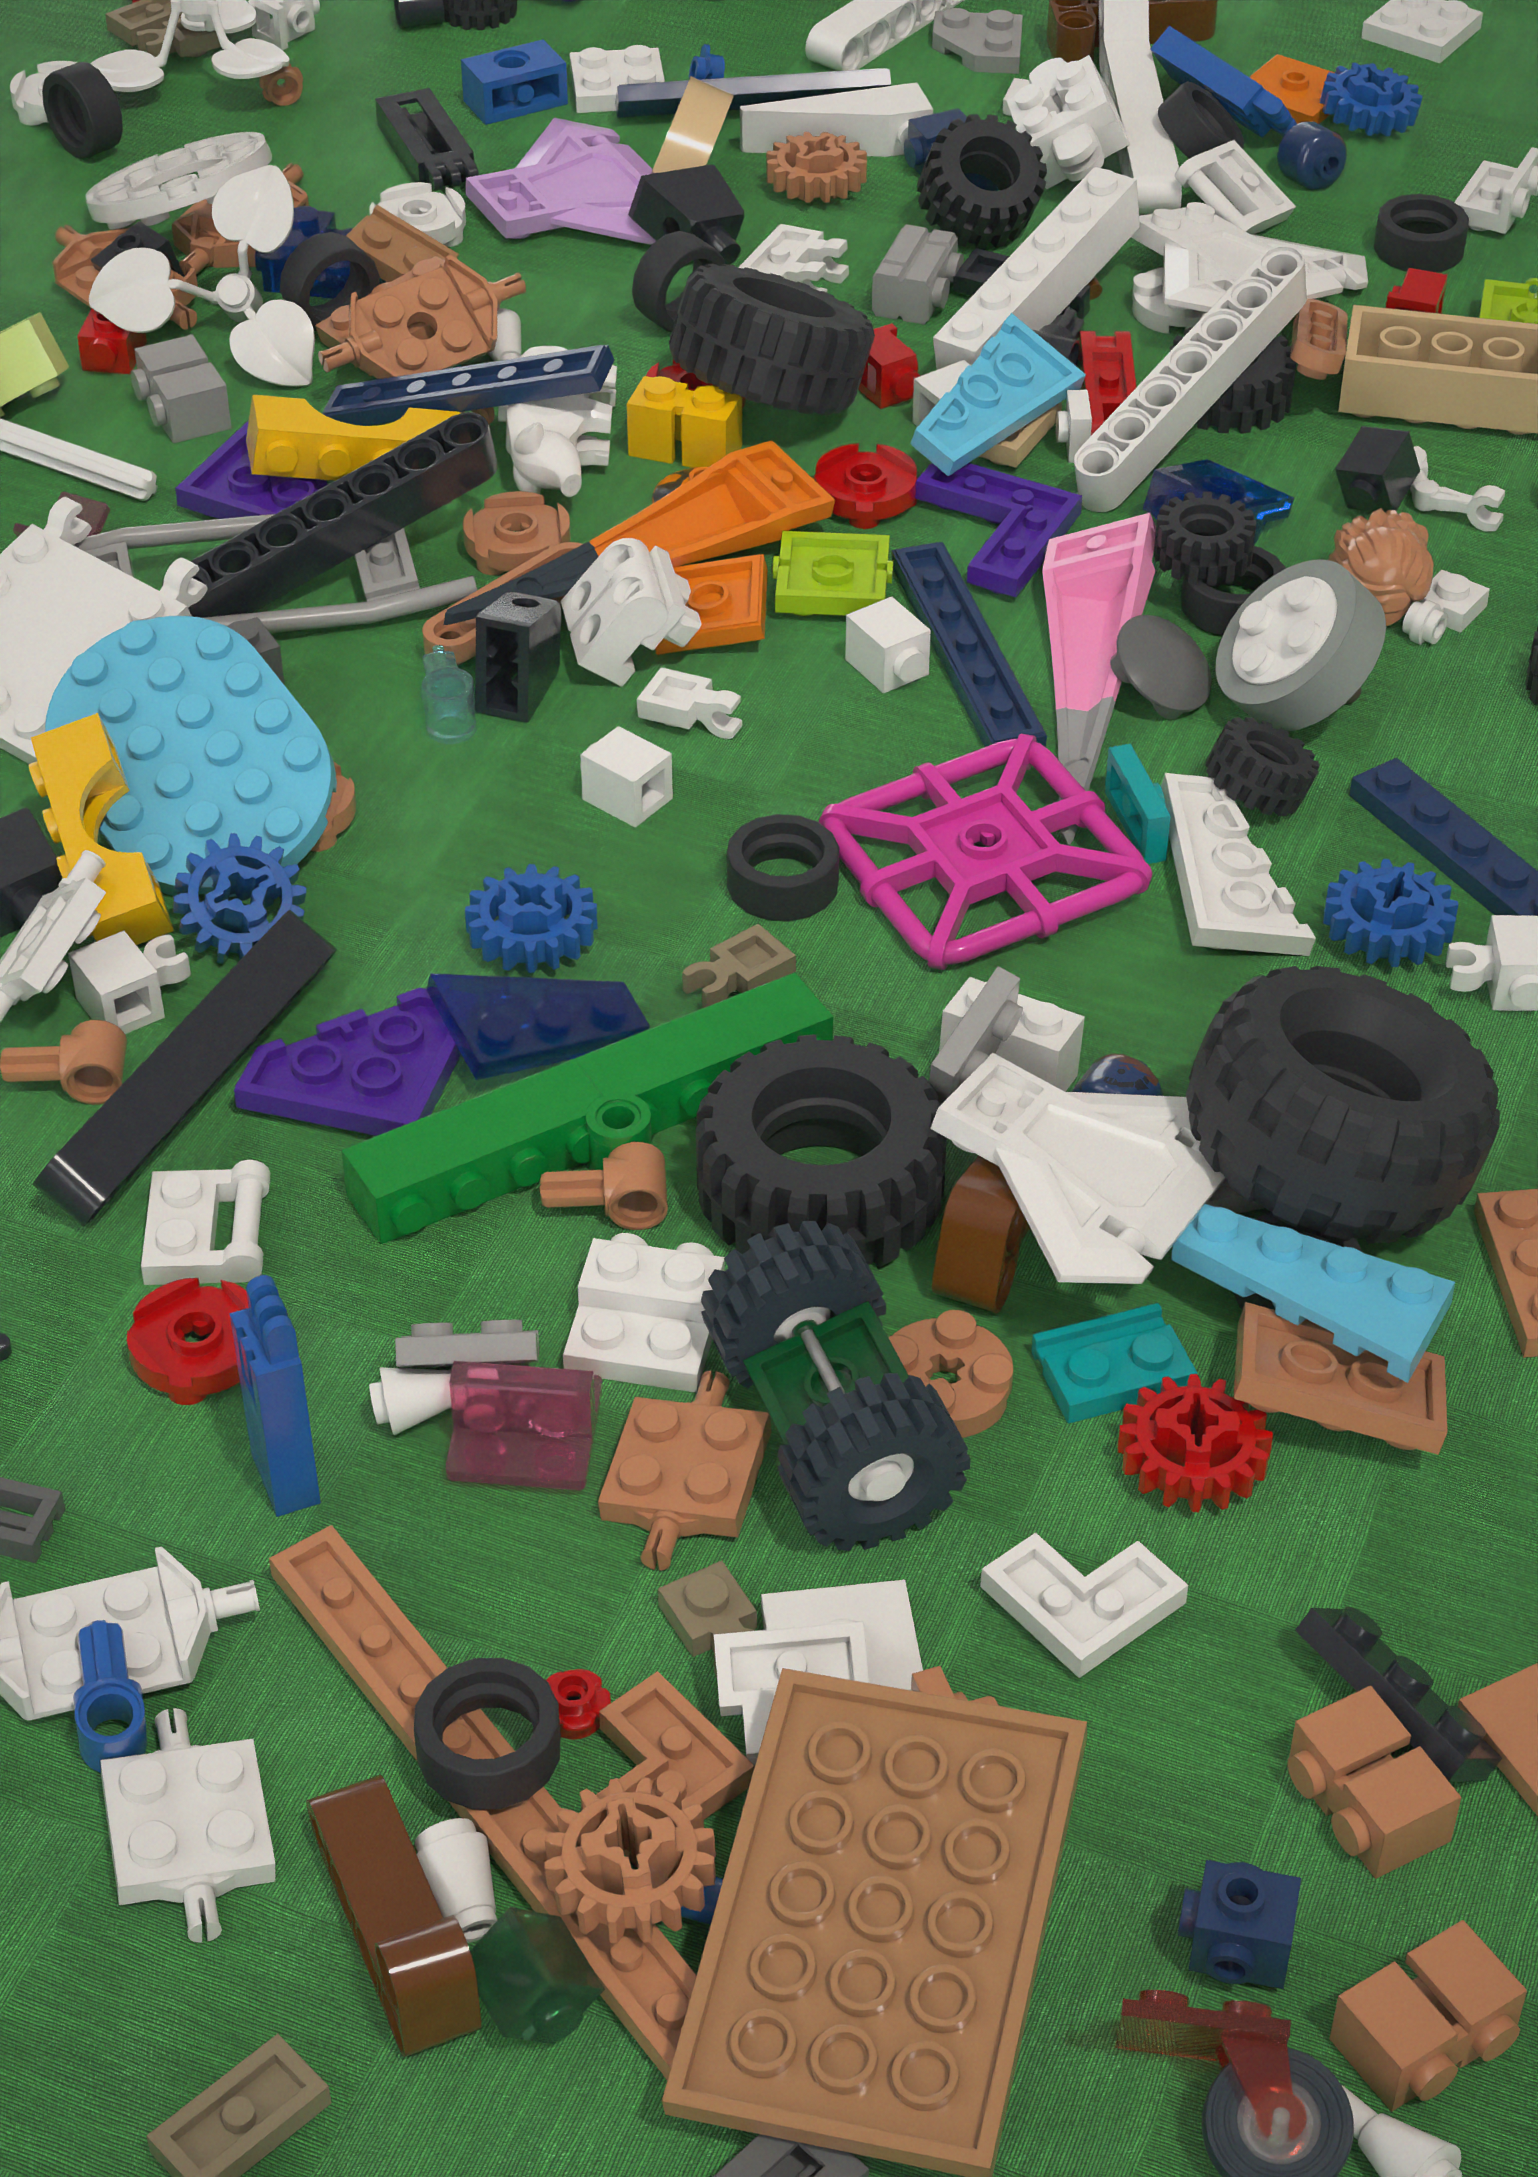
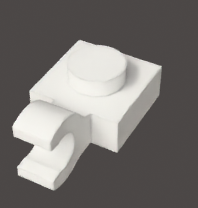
(683, 698)

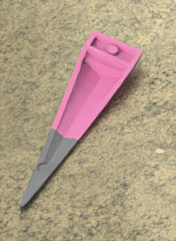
(1091, 590)

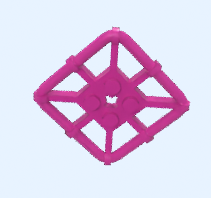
(1017, 853)

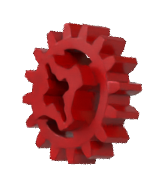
(1194, 1443)

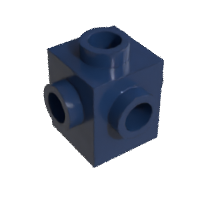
(1241, 1923)

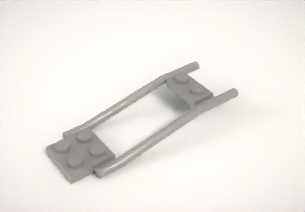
(384, 570)

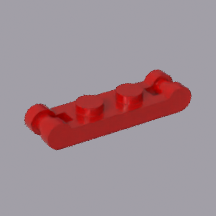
(1108, 372)

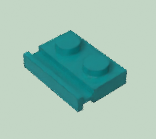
(1106, 1361)

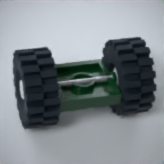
(857, 1432)

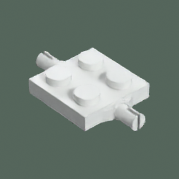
(60, 918)
(187, 1823)

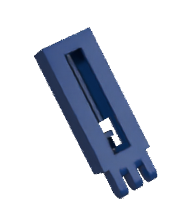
(1236, 92)
(275, 1398)

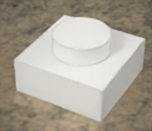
(1075, 423)

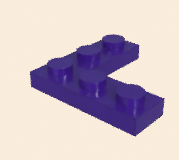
(1024, 509)

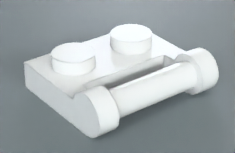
(1242, 182)
(184, 1224)

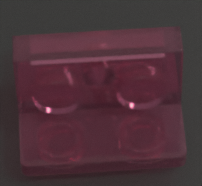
(522, 1425)

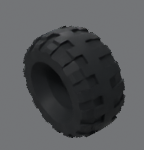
(1342, 1104)

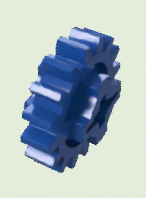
(1370, 99)
(240, 872)
(1390, 912)
(531, 918)

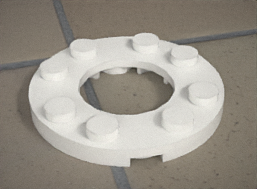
(138, 188)

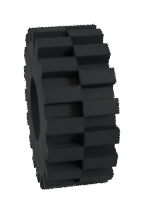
(1258, 394)

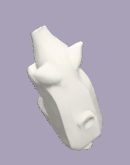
(548, 435)

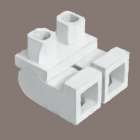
(627, 602)

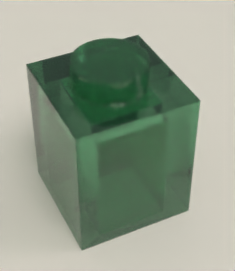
(534, 1976)

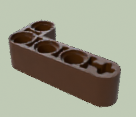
(1075, 24)
(979, 1239)
(409, 1949)

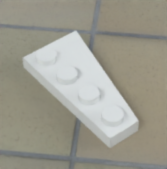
(1224, 876)

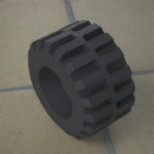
(990, 151)

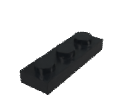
(1444, 1732)

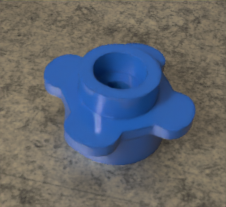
(707, 65)

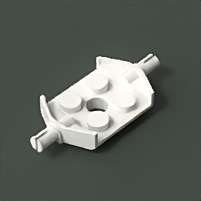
(162, 1622)

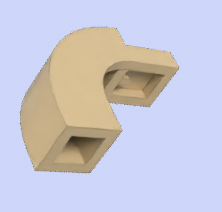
(694, 127)

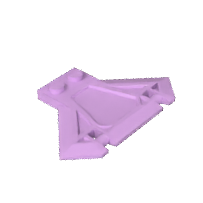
(566, 179)

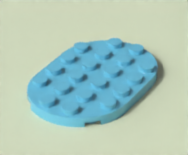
(202, 743)

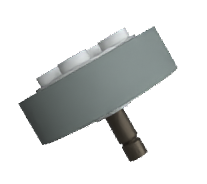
(1301, 645)

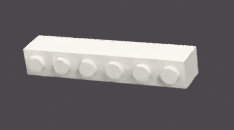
(1047, 266)

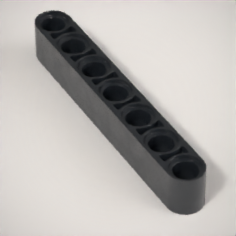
(345, 517)
(183, 1069)

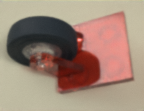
(1269, 2104)

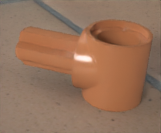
(85, 1062)
(628, 1186)

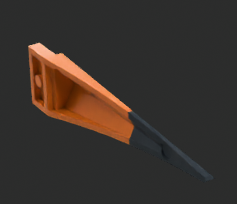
(722, 510)

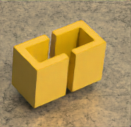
(702, 419)

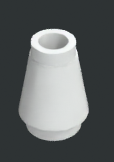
(459, 1874)

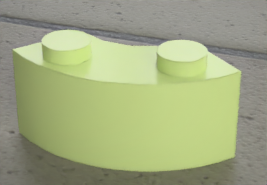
(29, 359)

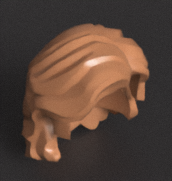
(1387, 558)

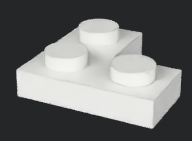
(1079, 1615)

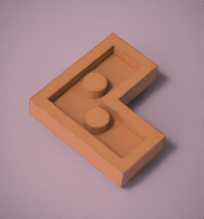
(674, 1747)

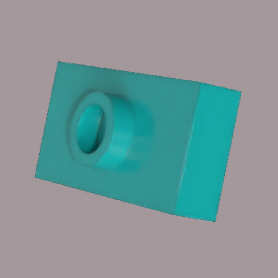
(1138, 803)

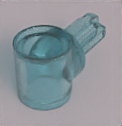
(447, 698)

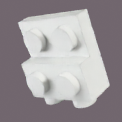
(642, 1313)

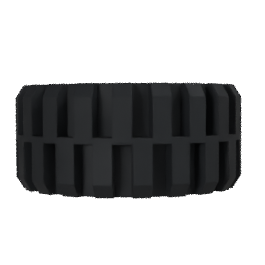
(771, 339)
(821, 1097)

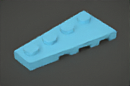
(996, 396)
(1350, 1293)

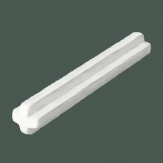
(77, 461)

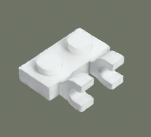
(800, 256)
(753, 1660)

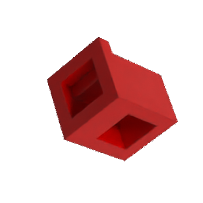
(1419, 292)
(106, 346)
(891, 369)

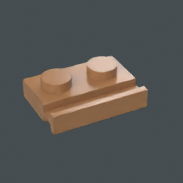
(395, 243)

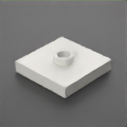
(880, 1605)

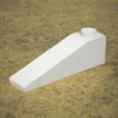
(867, 116)

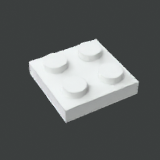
(1423, 27)
(599, 72)

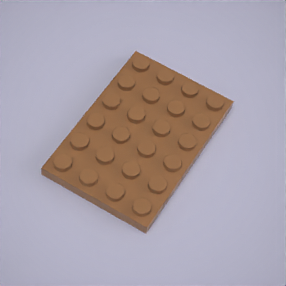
(880, 1924)

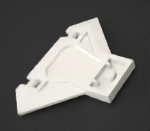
(1210, 254)
(1087, 1169)

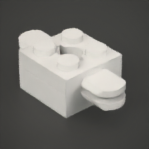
(1068, 118)

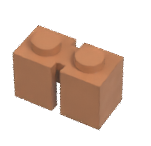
(1379, 1804)
(1413, 2032)

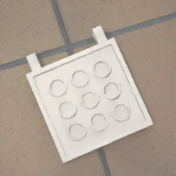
(60, 605)

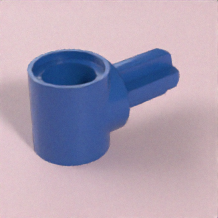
(107, 1695)

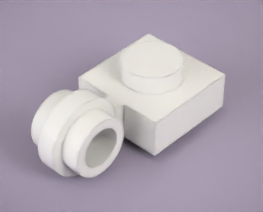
(1449, 603)

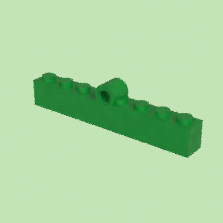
(568, 1111)

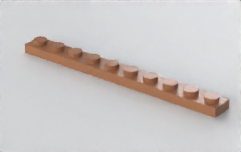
(392, 1665)

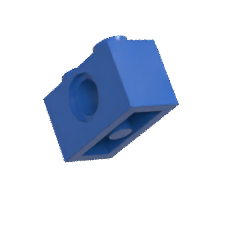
(514, 81)

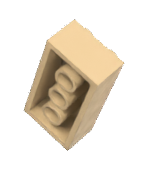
(1441, 369)

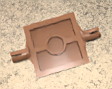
(685, 1468)

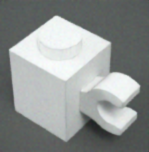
(1505, 962)
(124, 984)

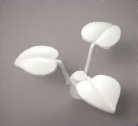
(245, 60)
(272, 337)

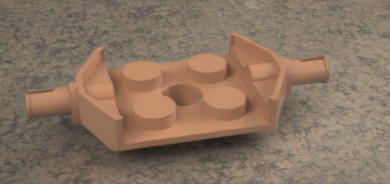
(204, 246)
(77, 274)
(449, 299)

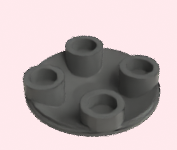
(1162, 665)

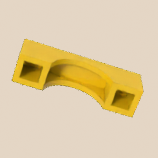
(297, 441)
(83, 780)

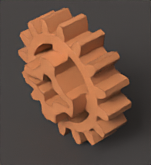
(816, 167)
(596, 1879)

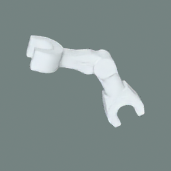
(1429, 496)

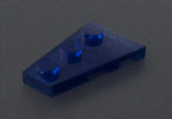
(531, 1021)

